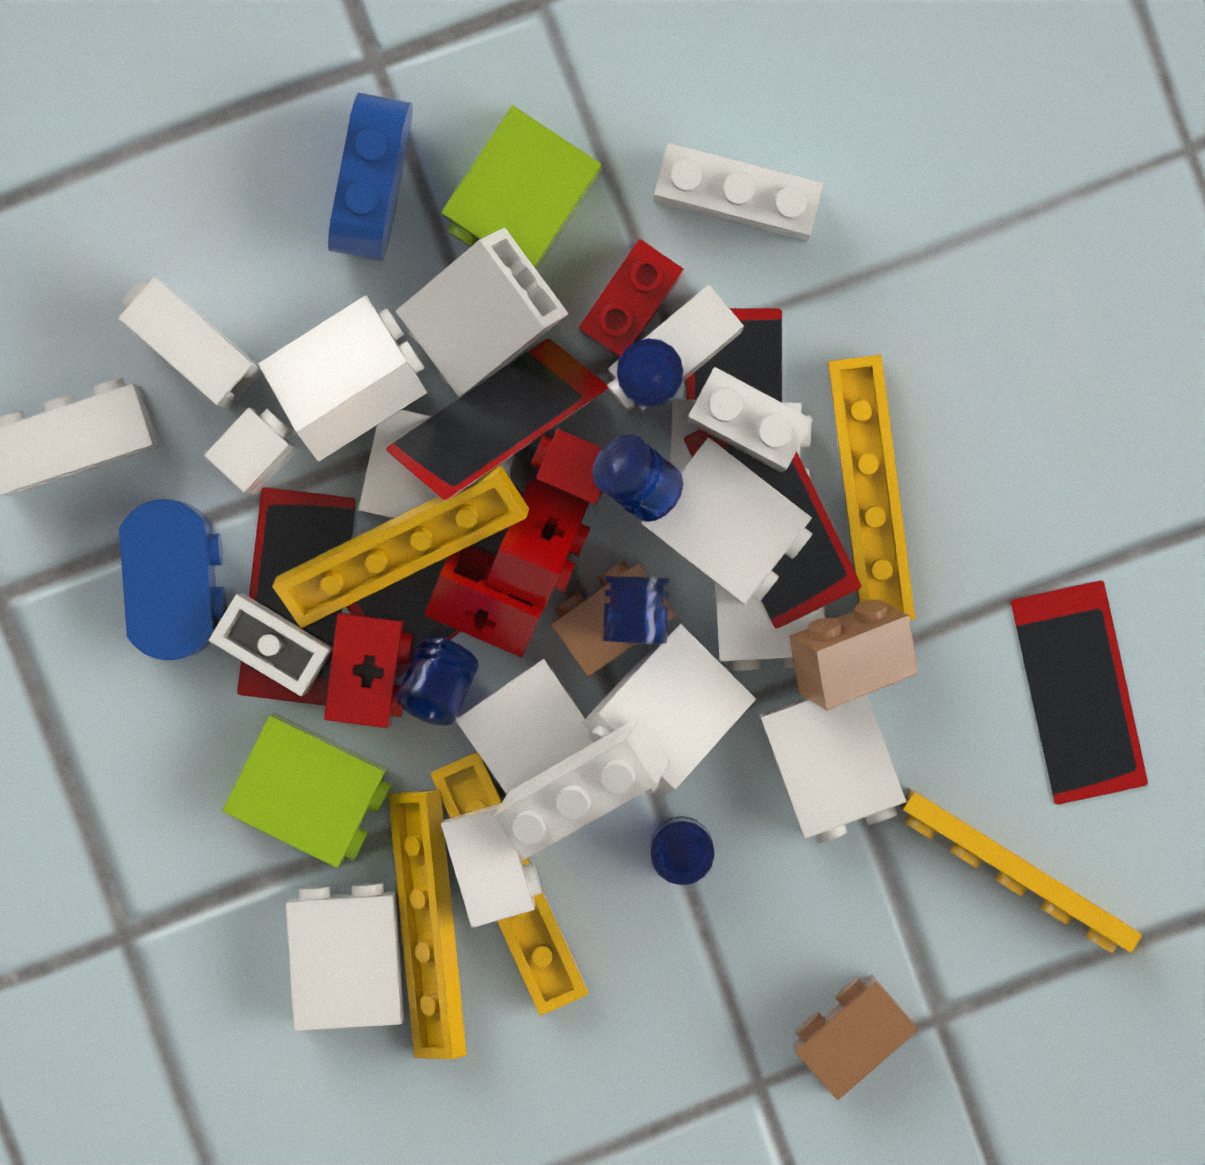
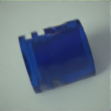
(650, 373)
(637, 478)
(636, 610)
(437, 681)
(682, 850)

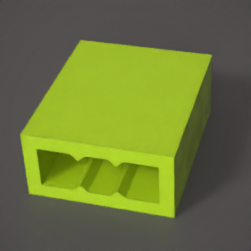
(522, 183)
(307, 791)

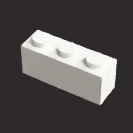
(738, 192)
(74, 436)
(581, 788)

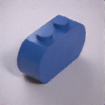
(370, 176)
(170, 579)

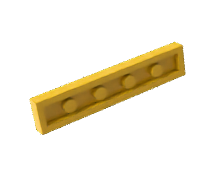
(870, 481)
(400, 547)
(1018, 873)
(427, 924)
(533, 935)

